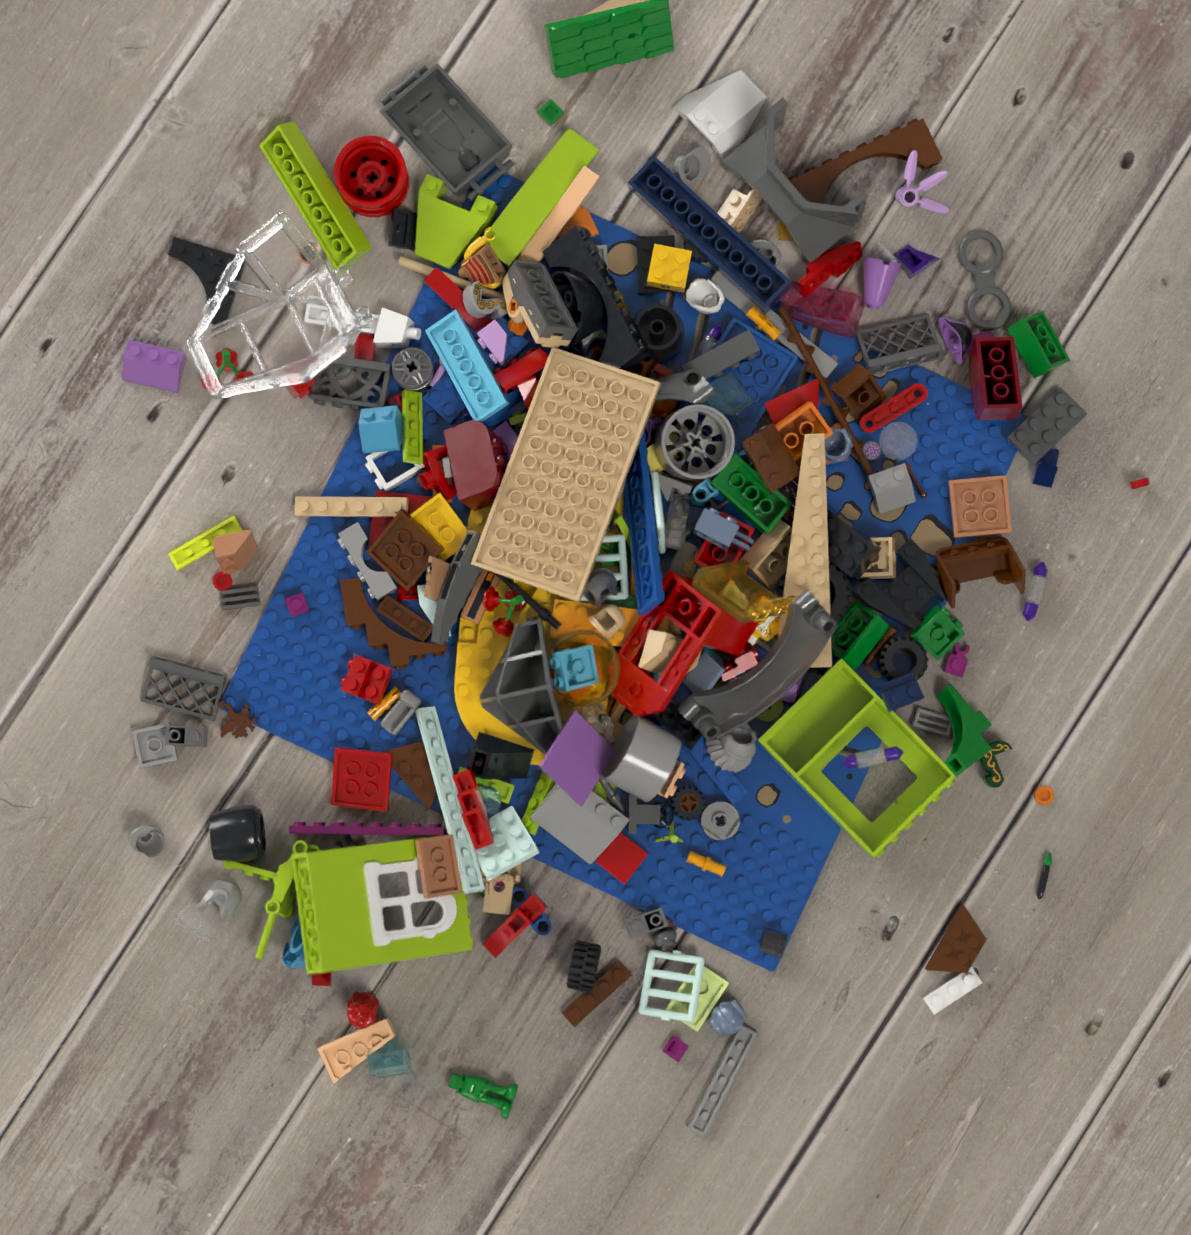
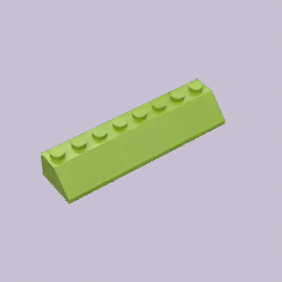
(315, 195)

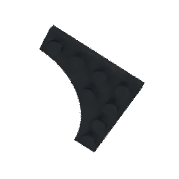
(209, 267)

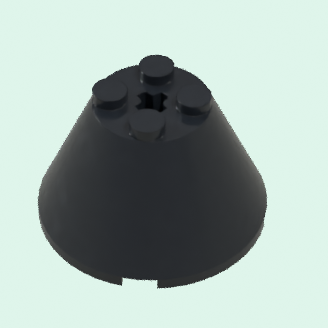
(582, 302)

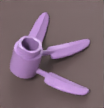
(912, 195)

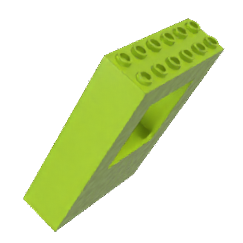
(823, 725)

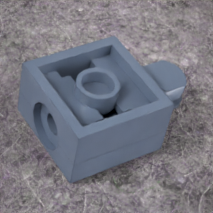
(720, 530)

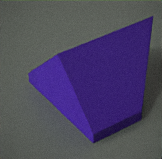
(914, 261)

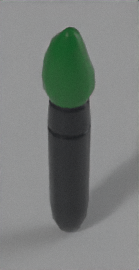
(1047, 861)

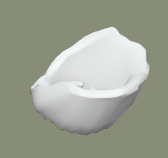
(705, 296)

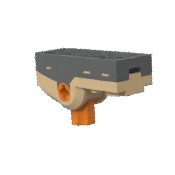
(536, 305)

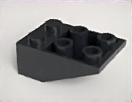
(499, 758)

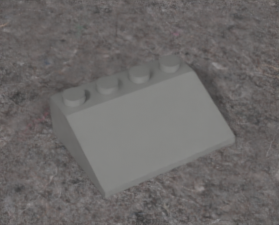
(582, 829)

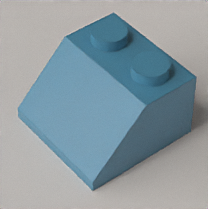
(380, 429)

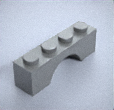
(355, 540)

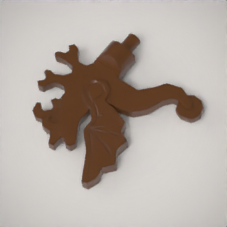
(241, 720)

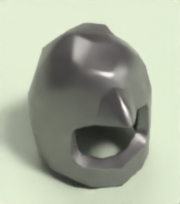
(600, 585)

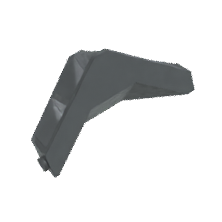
(523, 687)

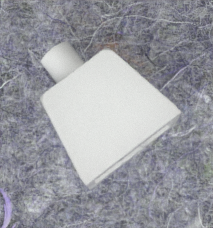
(395, 330)

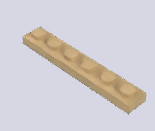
(349, 506)

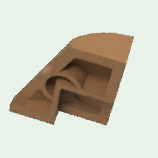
(435, 578)
(615, 716)

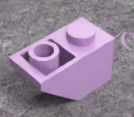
(495, 341)

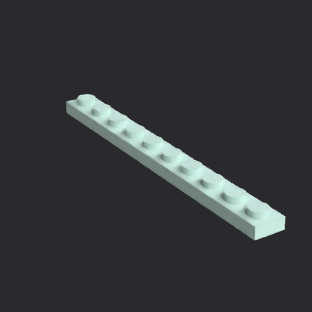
(447, 794)

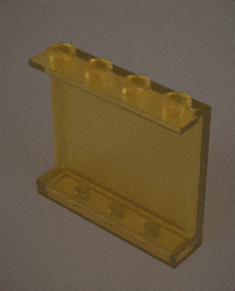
(739, 593)

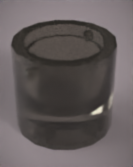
(773, 942)

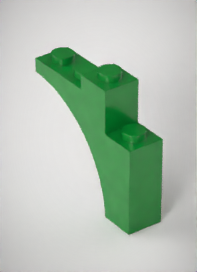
(967, 731)

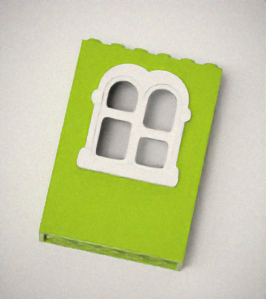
(344, 909)

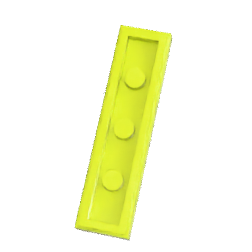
(202, 544)

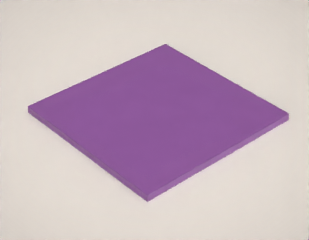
(577, 758)

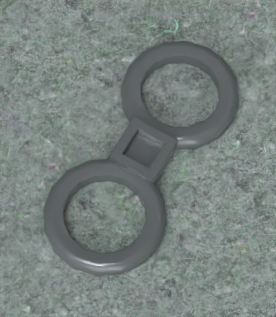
(984, 280)

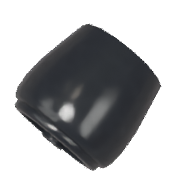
(661, 330)
(238, 834)

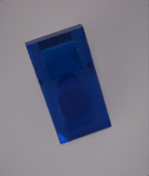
(1046, 469)

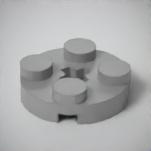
(717, 810)

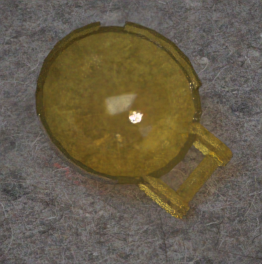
(607, 667)

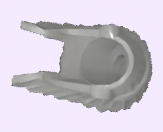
(734, 749)

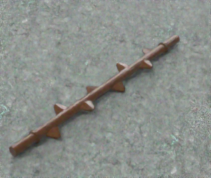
(828, 399)

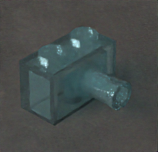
(389, 1062)

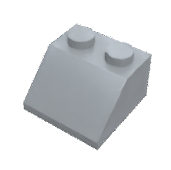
(891, 488)

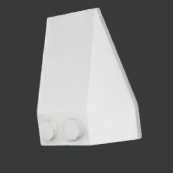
(723, 111)

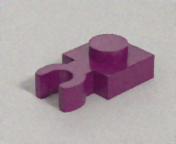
(956, 663)

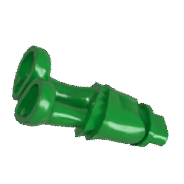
(476, 1090)

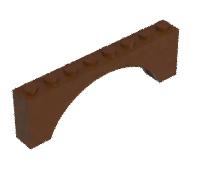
(898, 144)

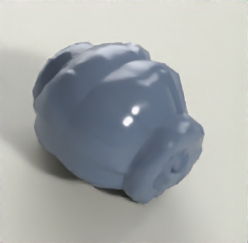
(838, 445)
(727, 1018)

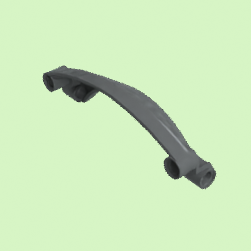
(678, 388)
(738, 702)

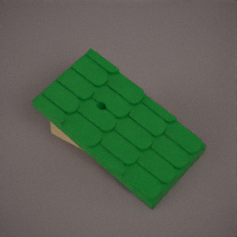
(609, 36)

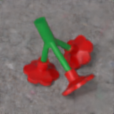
(226, 361)
(512, 601)

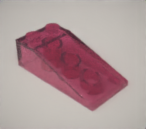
(825, 309)

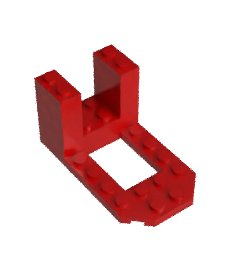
(704, 624)

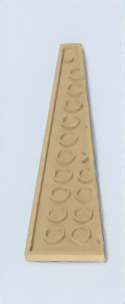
(809, 538)

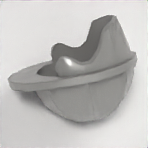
(768, 250)
(147, 841)

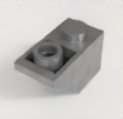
(186, 736)
(646, 922)

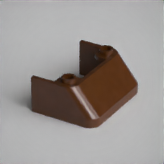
(978, 561)

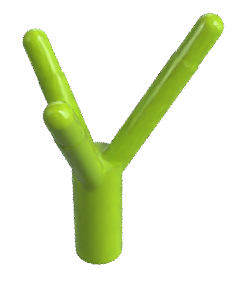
(672, 836)

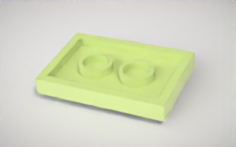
(710, 991)

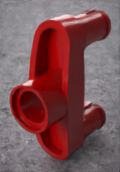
(434, 476)

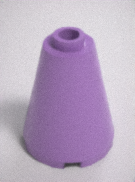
(878, 281)

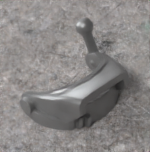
(599, 334)

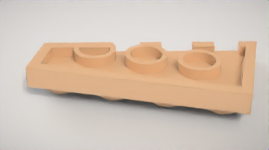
(350, 1050)

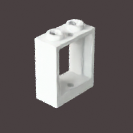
(395, 482)

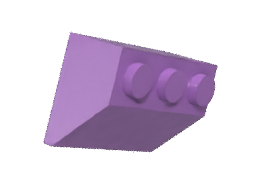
(153, 366)

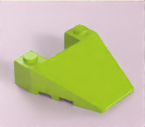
(446, 229)

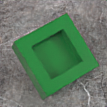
(550, 112)

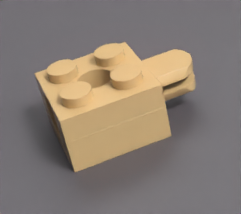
(885, 562)

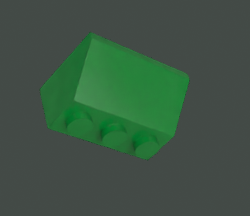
(1038, 344)
(857, 635)

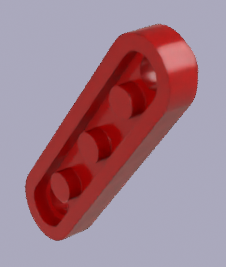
(893, 408)

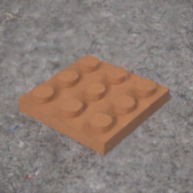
(980, 506)

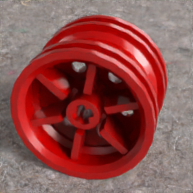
(376, 150)

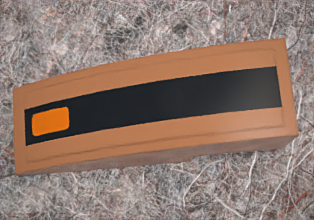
(474, 607)

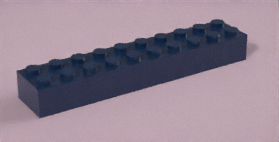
(710, 235)

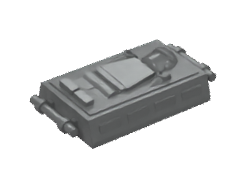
(447, 131)

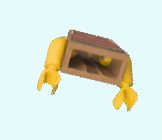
(482, 263)

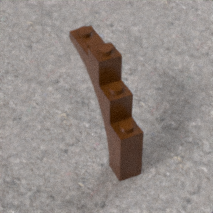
(400, 648)

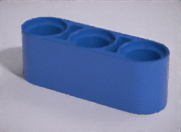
(542, 917)

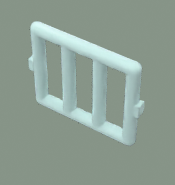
(658, 512)
(622, 558)
(695, 979)

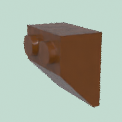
(858, 392)

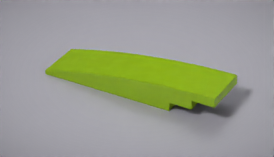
(539, 196)

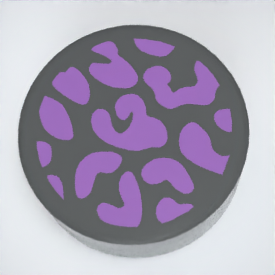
(871, 450)

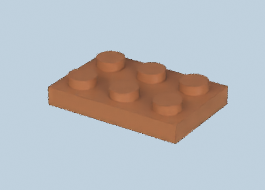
(438, 866)

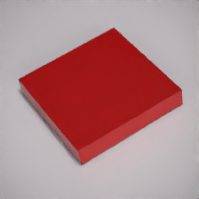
(621, 858)

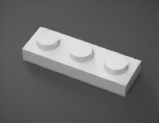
(952, 991)

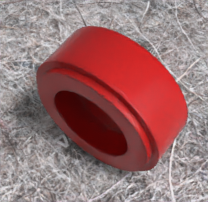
(1139, 483)
(222, 581)

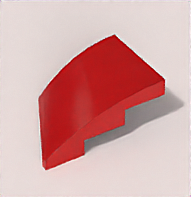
(789, 402)

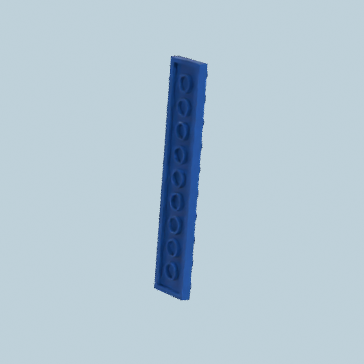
(643, 532)

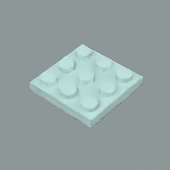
(510, 846)

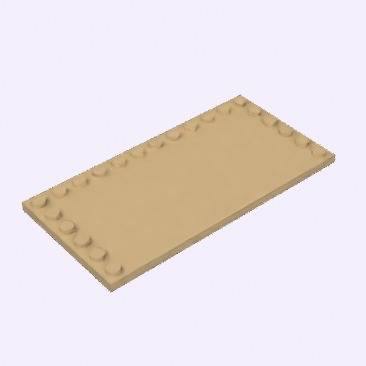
(565, 474)

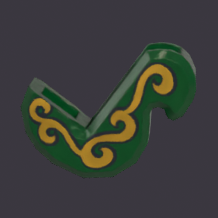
(989, 764)

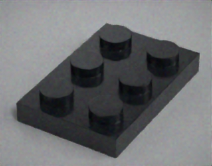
(644, 255)

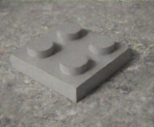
(151, 746)

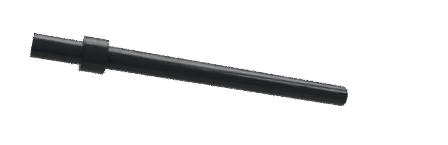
(543, 613)

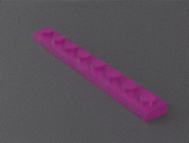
(359, 829)

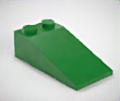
(749, 496)

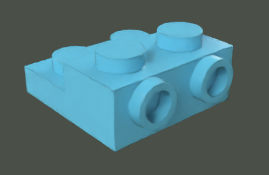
(574, 668)

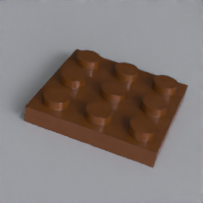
(405, 550)

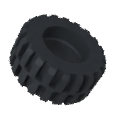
(840, 591)

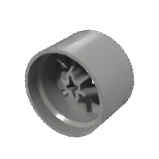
(722, 449)
(642, 758)

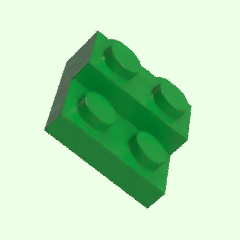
(938, 631)

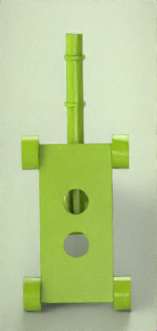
(283, 893)

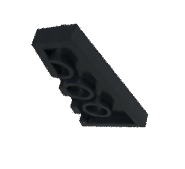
(678, 725)

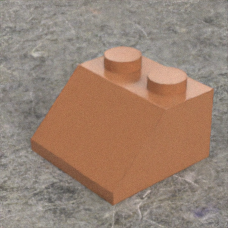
(234, 550)

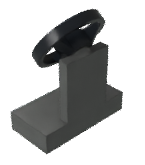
(648, 814)

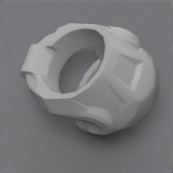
(225, 895)

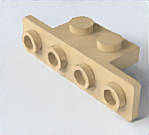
(739, 208)

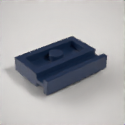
(900, 692)

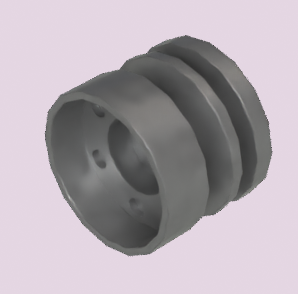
(417, 379)

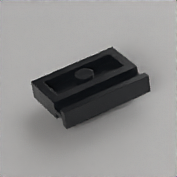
(403, 229)

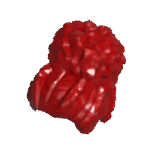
(362, 1009)

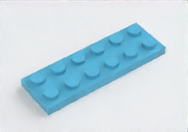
(467, 366)

